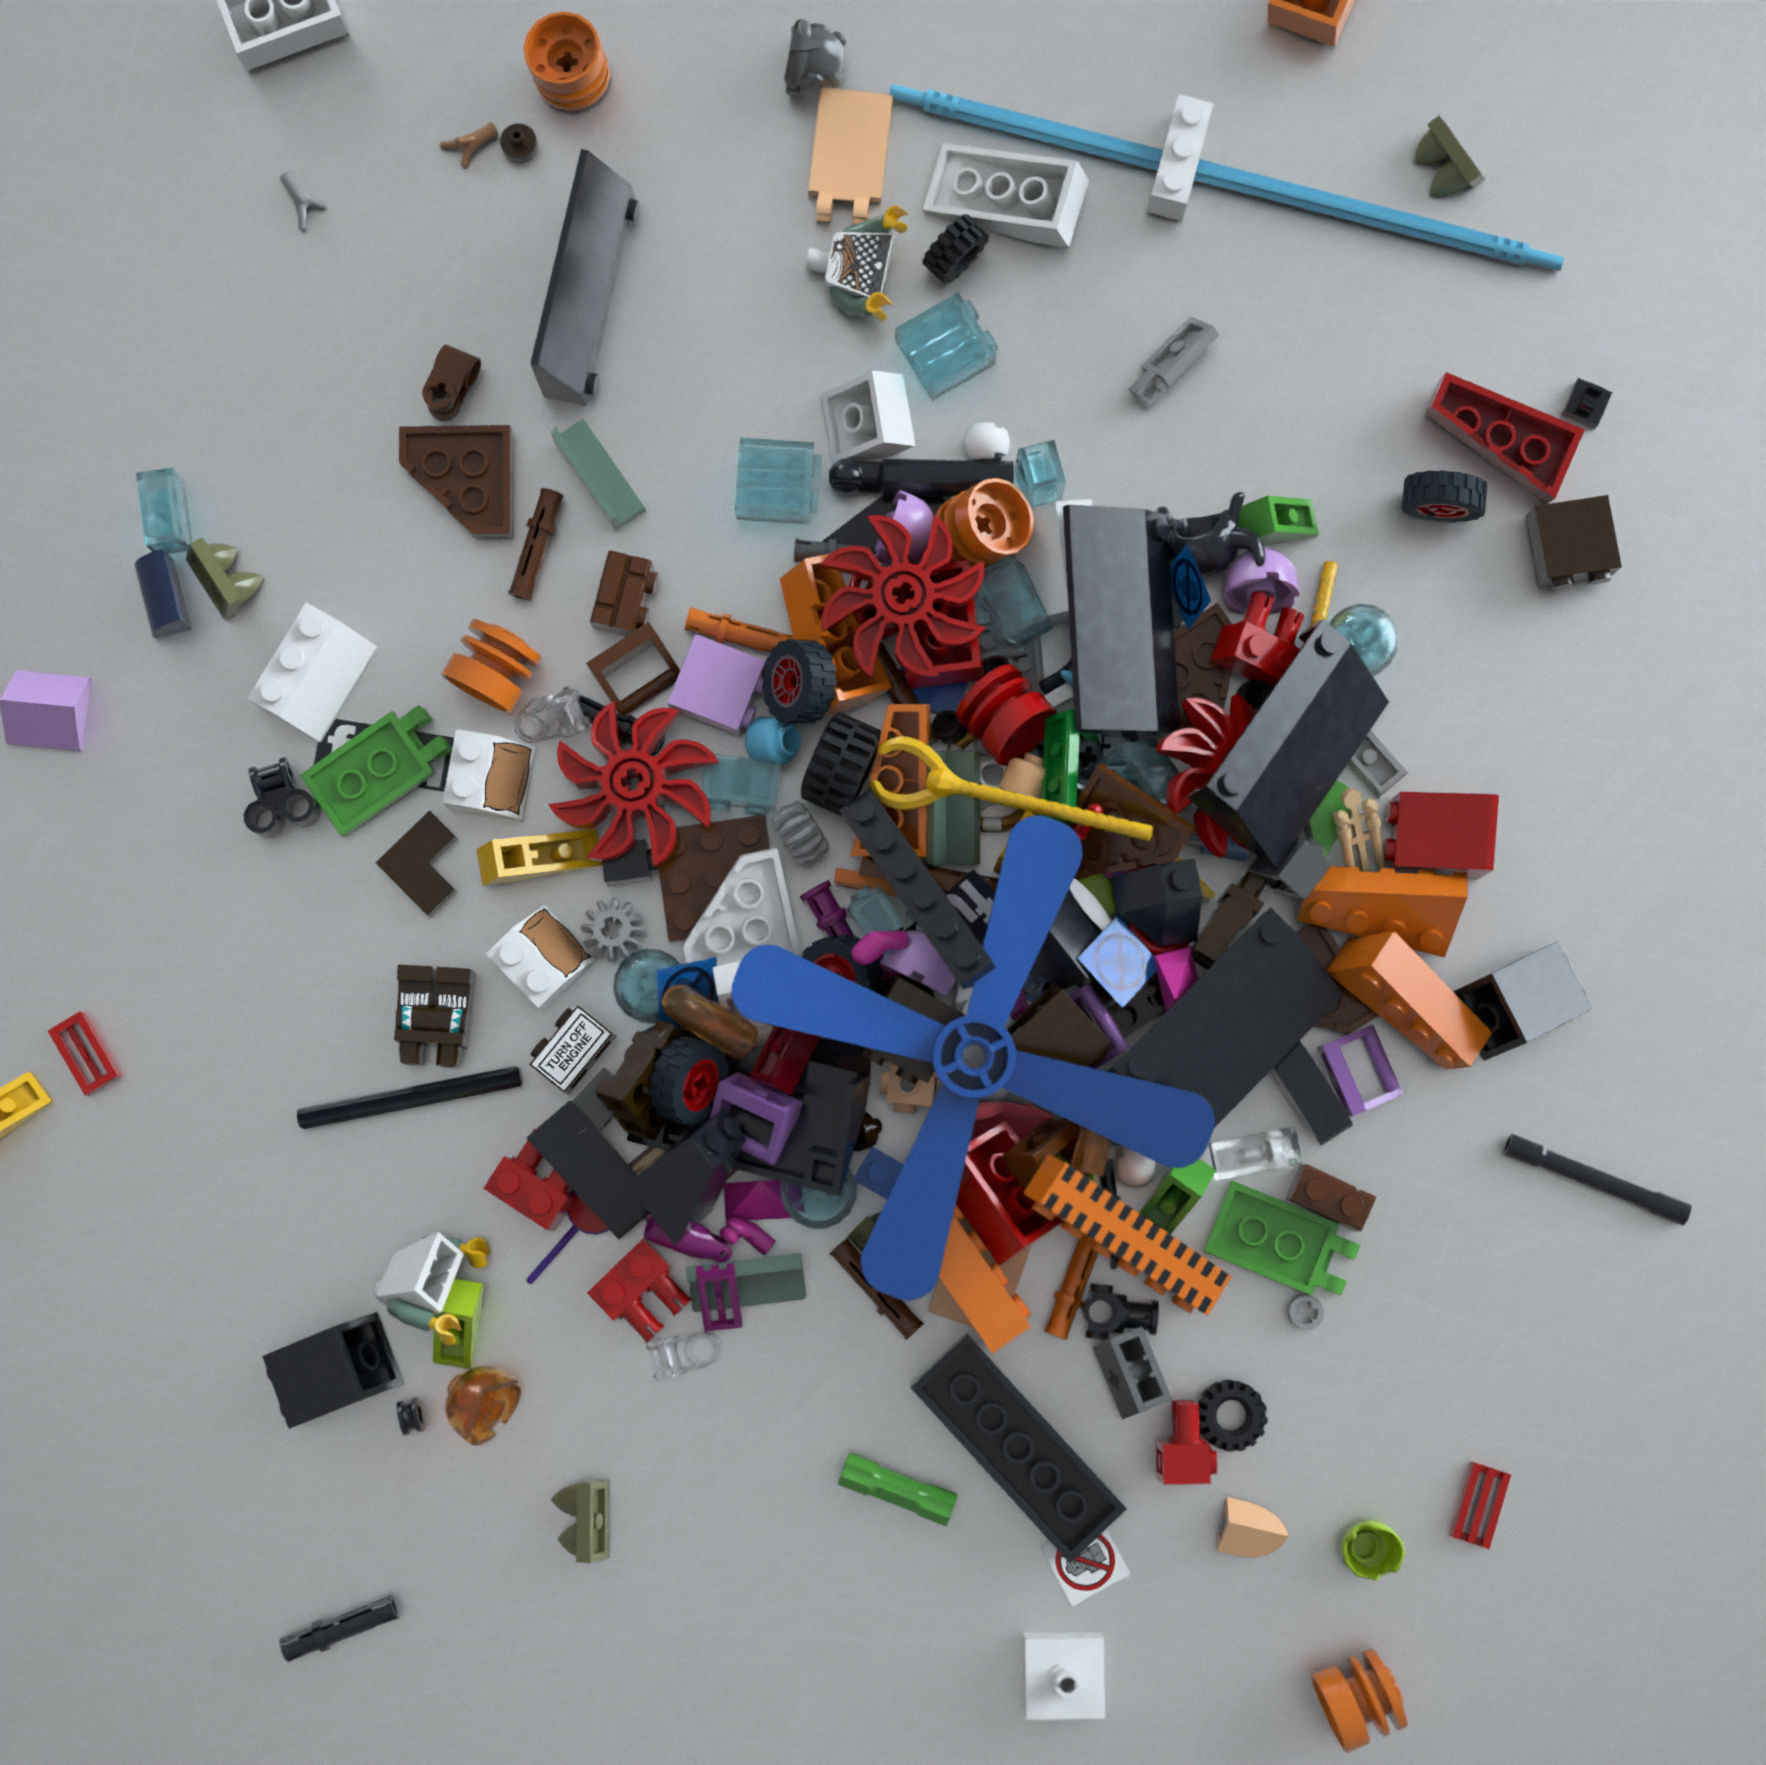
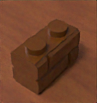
(623, 594)
(1330, 1198)

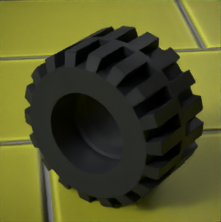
(840, 763)

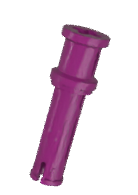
(827, 910)

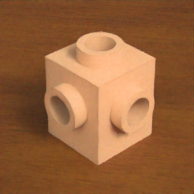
(906, 1101)

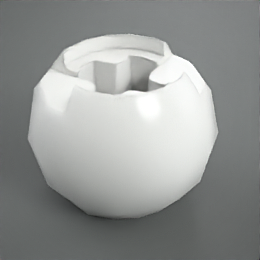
(986, 442)
(1133, 1168)

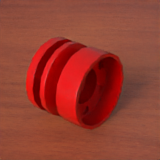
(1005, 714)

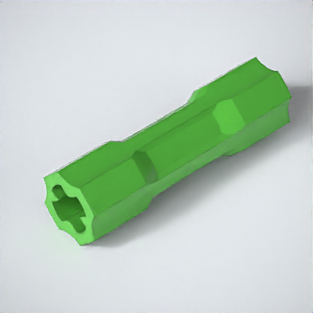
(872, 1479)

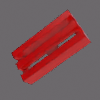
(65, 1051)
(1494, 1511)

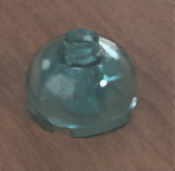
(1371, 634)
(637, 986)
(819, 1208)

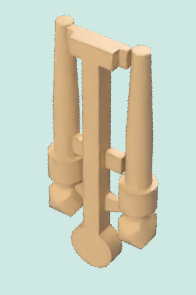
(1351, 799)

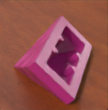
(1175, 974)
(754, 1200)

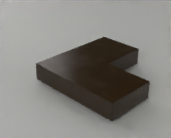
(411, 859)

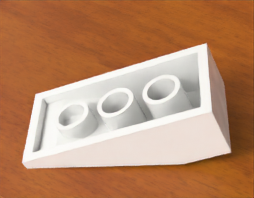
(1009, 192)

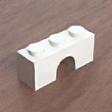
(1180, 157)

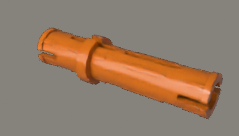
(733, 631)
(1072, 1289)

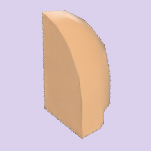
(1250, 1530)

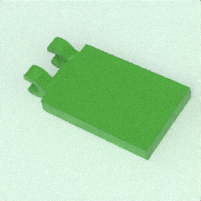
(374, 769)
(1278, 1240)

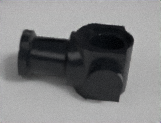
(1119, 1313)

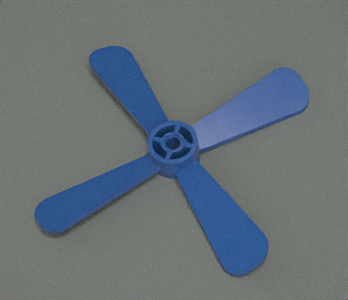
(914, 1224)

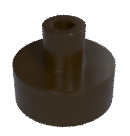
(519, 143)
(868, 1133)

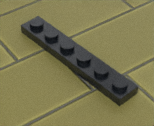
(917, 889)

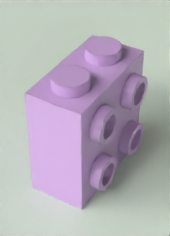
(718, 685)

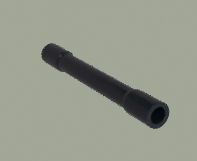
(1655, 1202)

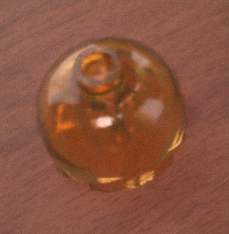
(479, 1401)

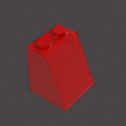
(1442, 833)

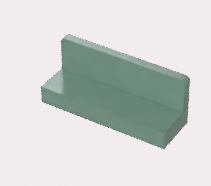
(598, 474)
(955, 819)
(758, 1281)

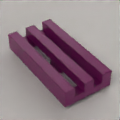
(716, 1276)

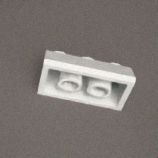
(1046, 557)
(312, 672)

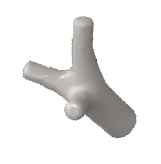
(300, 197)

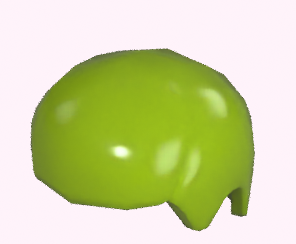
(1372, 1549)

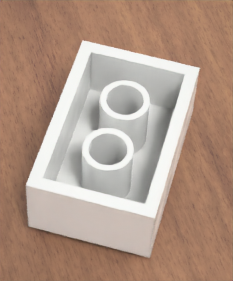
(278, 28)

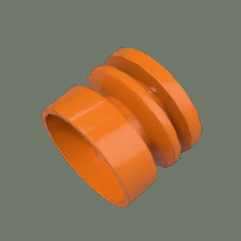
(566, 61)
(987, 522)
(491, 665)
(1359, 1700)

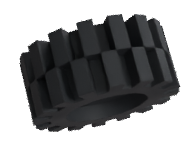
(955, 249)
(1253, 1424)

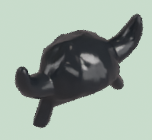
(1213, 538)

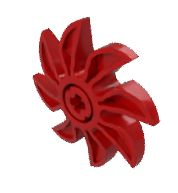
(892, 579)
(1204, 751)
(650, 792)

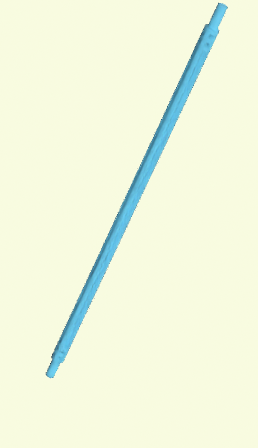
(1229, 178)

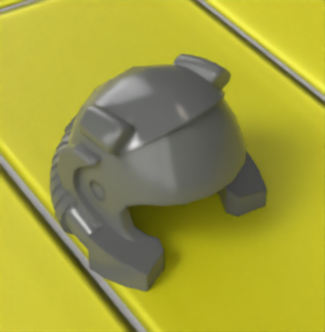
(814, 57)

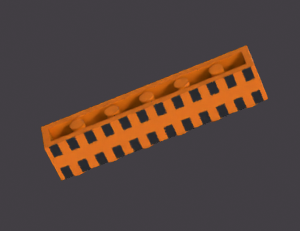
(1127, 1235)

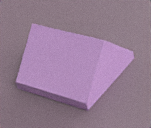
(45, 710)

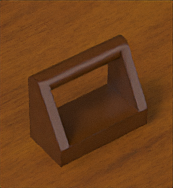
(624, 652)
(1047, 1138)

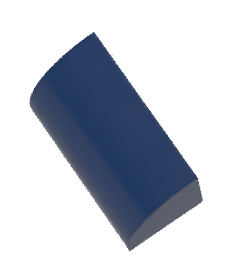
(162, 594)

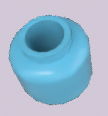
(772, 740)

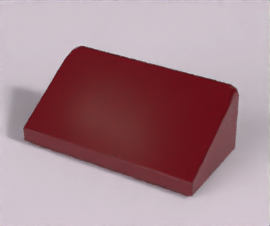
(784, 1059)

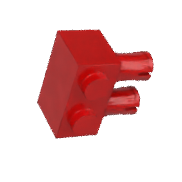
(1251, 649)
(521, 1188)
(629, 1279)
(1184, 1455)

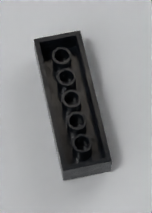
(1018, 1447)

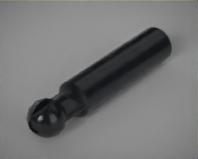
(915, 476)

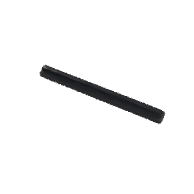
(409, 1097)

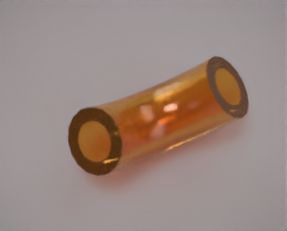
(709, 1020)

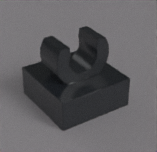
(1586, 403)

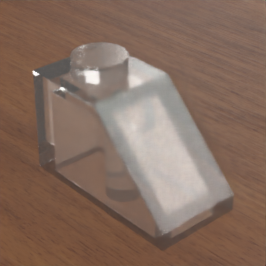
(1255, 1153)

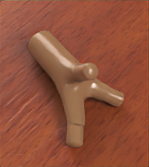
(471, 141)

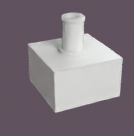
(1063, 1675)

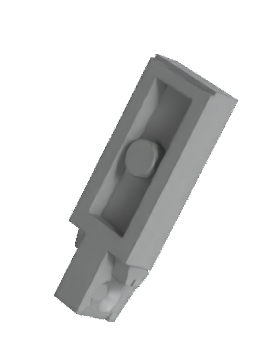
(1172, 360)

